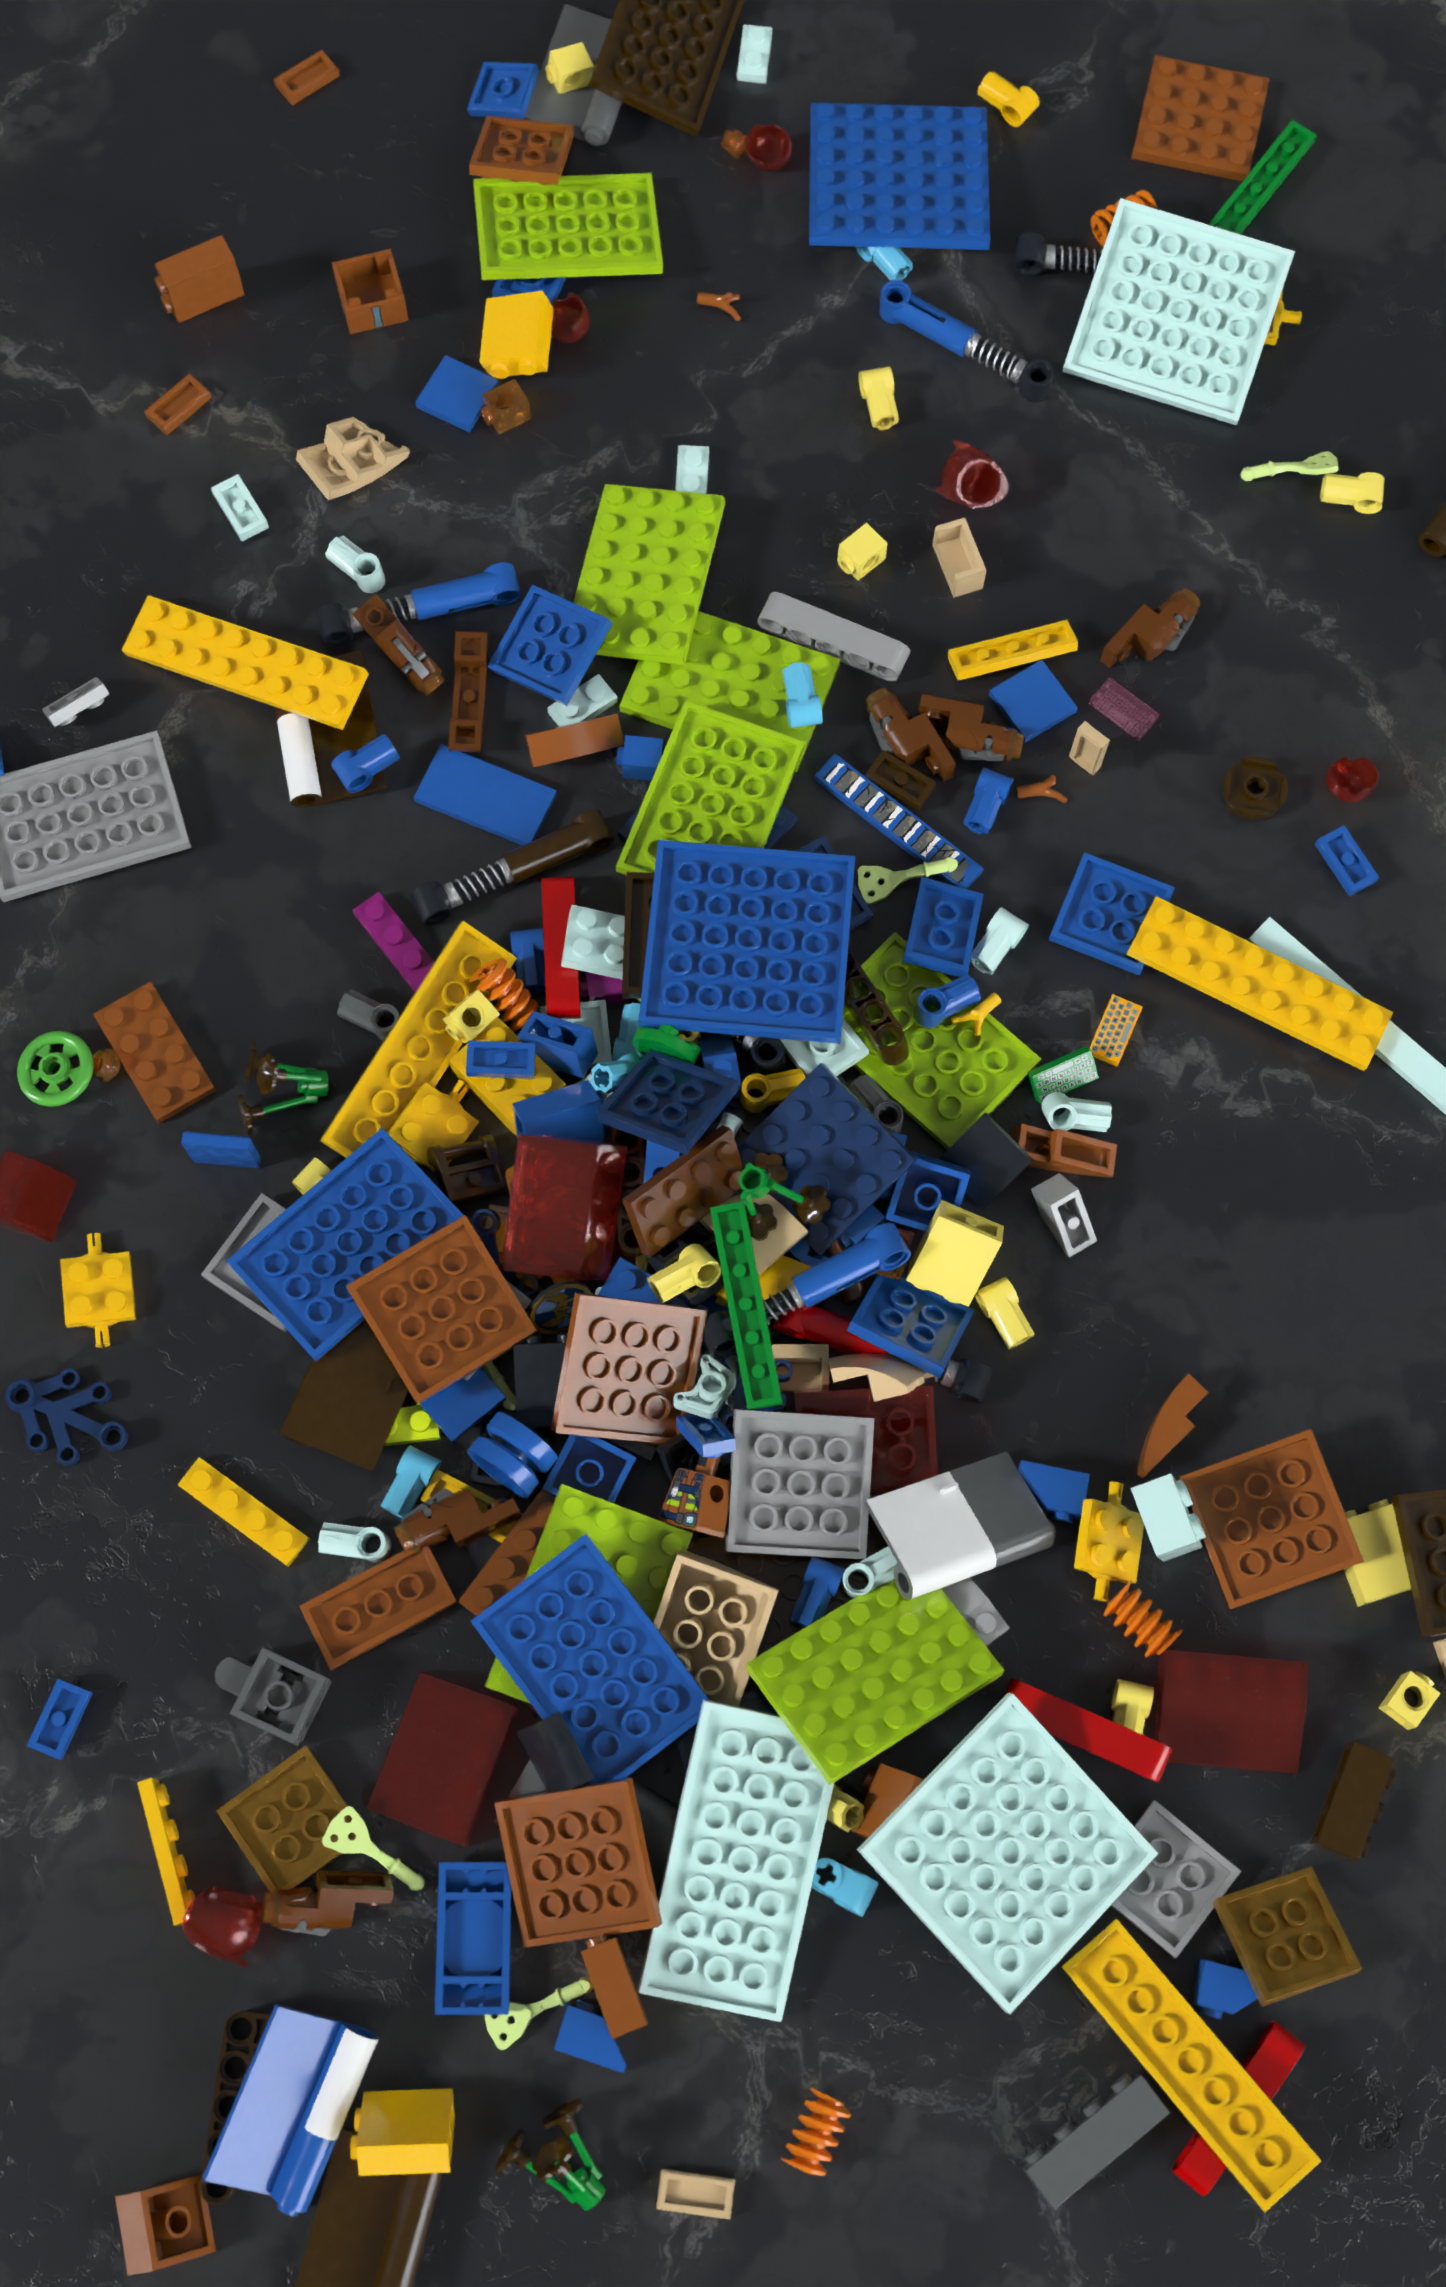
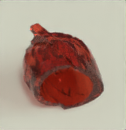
(972, 478)
(223, 1923)

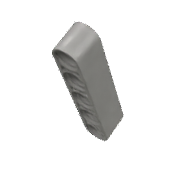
(833, 636)

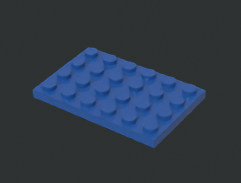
(337, 1233)
(596, 1657)

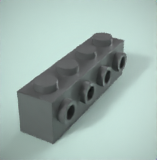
(1095, 2139)

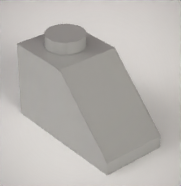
(1064, 1214)

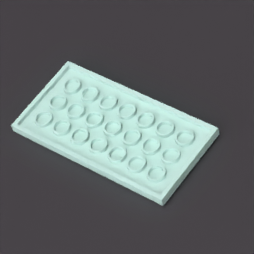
(738, 1866)

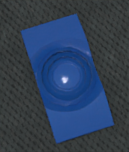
(473, 1939)

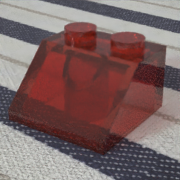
(32, 1196)

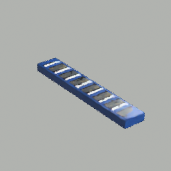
(895, 820)

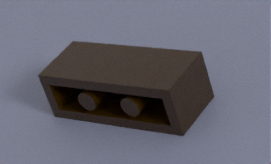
(1353, 1802)

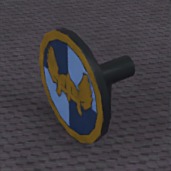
(553, 1306)

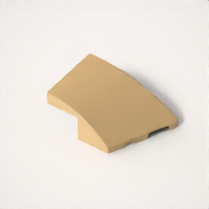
(349, 458)
(779, 1241)
(886, 1373)

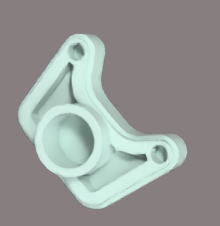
(710, 1392)

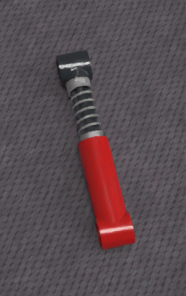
(965, 1378)

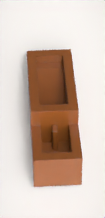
(574, 740)
(1066, 1151)
(1170, 1423)

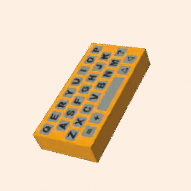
(1115, 1030)

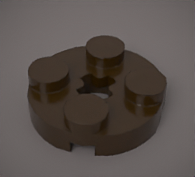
(1249, 805)

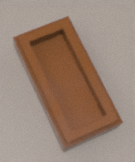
(306, 77)
(178, 404)

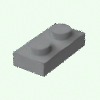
(86, 696)

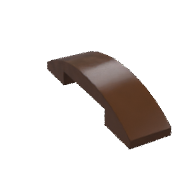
(469, 692)

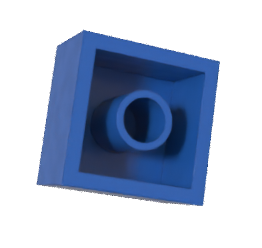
(922, 1189)
(590, 1467)

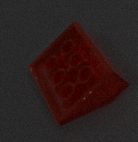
(563, 1207)
(902, 1434)
(1231, 1710)
(443, 1759)

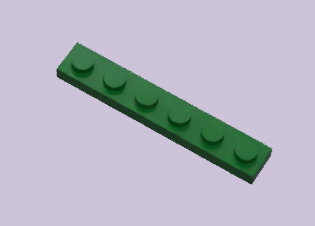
(1264, 179)
(746, 1306)

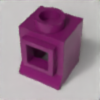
(602, 988)

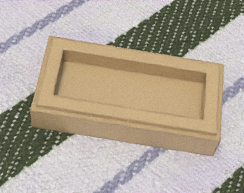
(1089, 748)
(695, 2193)

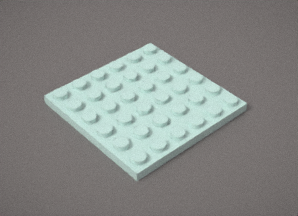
(1178, 311)
(1008, 1852)

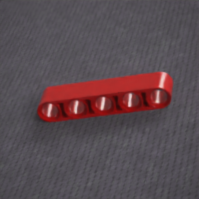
(560, 982)
(1093, 1732)
(1268, 2066)

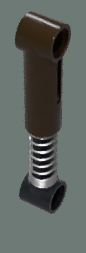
(585, 835)

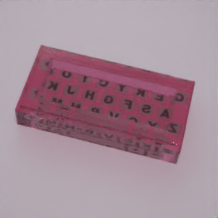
(1124, 709)

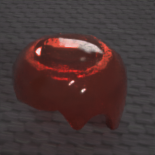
(768, 147)
(570, 319)
(1351, 780)

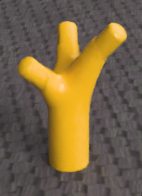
(979, 1012)

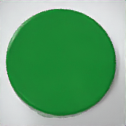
(666, 1042)

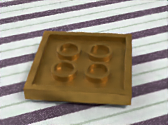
(285, 1819)
(1287, 1936)

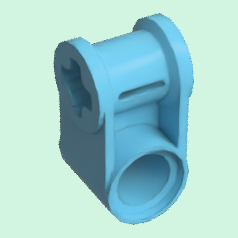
(848, 1887)

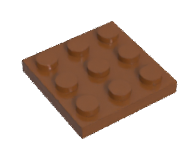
(521, 150)

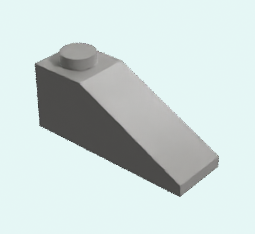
(976, 1610)

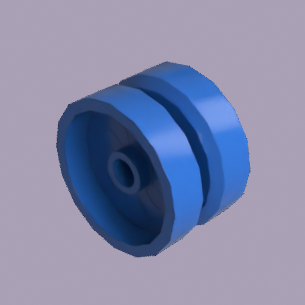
(512, 1454)

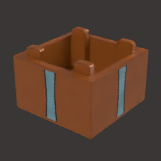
(370, 291)

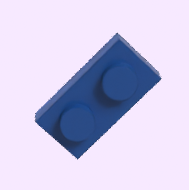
(1346, 860)
(501, 1059)
(706, 1435)
(59, 1719)

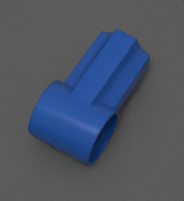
(358, 767)
(990, 794)
(529, 950)
(947, 999)
(818, 1587)

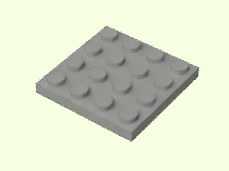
(800, 1484)

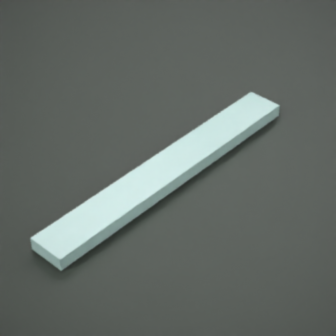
(1394, 1047)

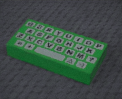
(1063, 1074)

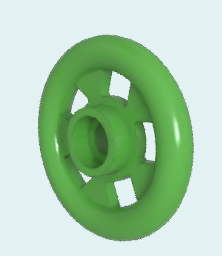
(41, 1047)

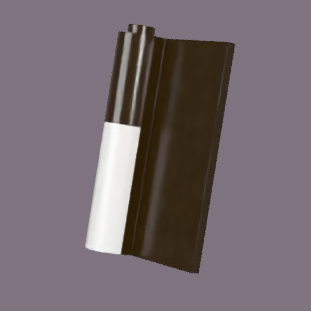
(312, 746)

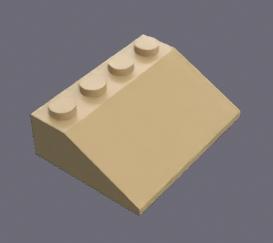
(714, 1623)

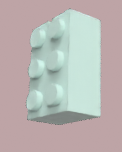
(1167, 1518)

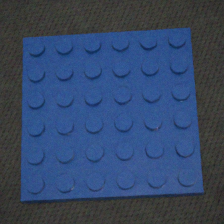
(899, 176)
(748, 941)

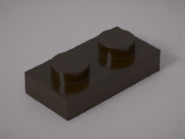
(901, 780)

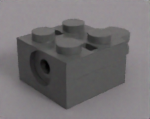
(273, 1693)

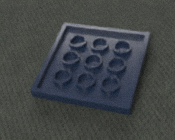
(831, 1143)

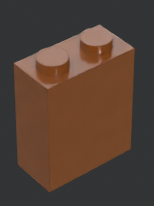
(198, 279)
(613, 1985)

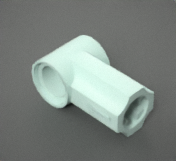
(356, 563)
(1001, 934)
(1079, 1113)
(352, 1541)
(876, 1568)

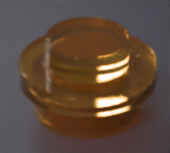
(734, 143)
(106, 1064)

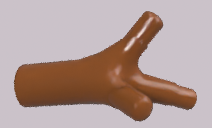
(720, 301)
(1040, 789)

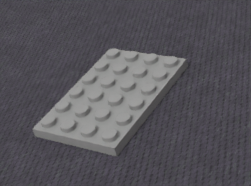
(87, 816)

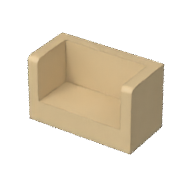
(959, 557)
(808, 1364)

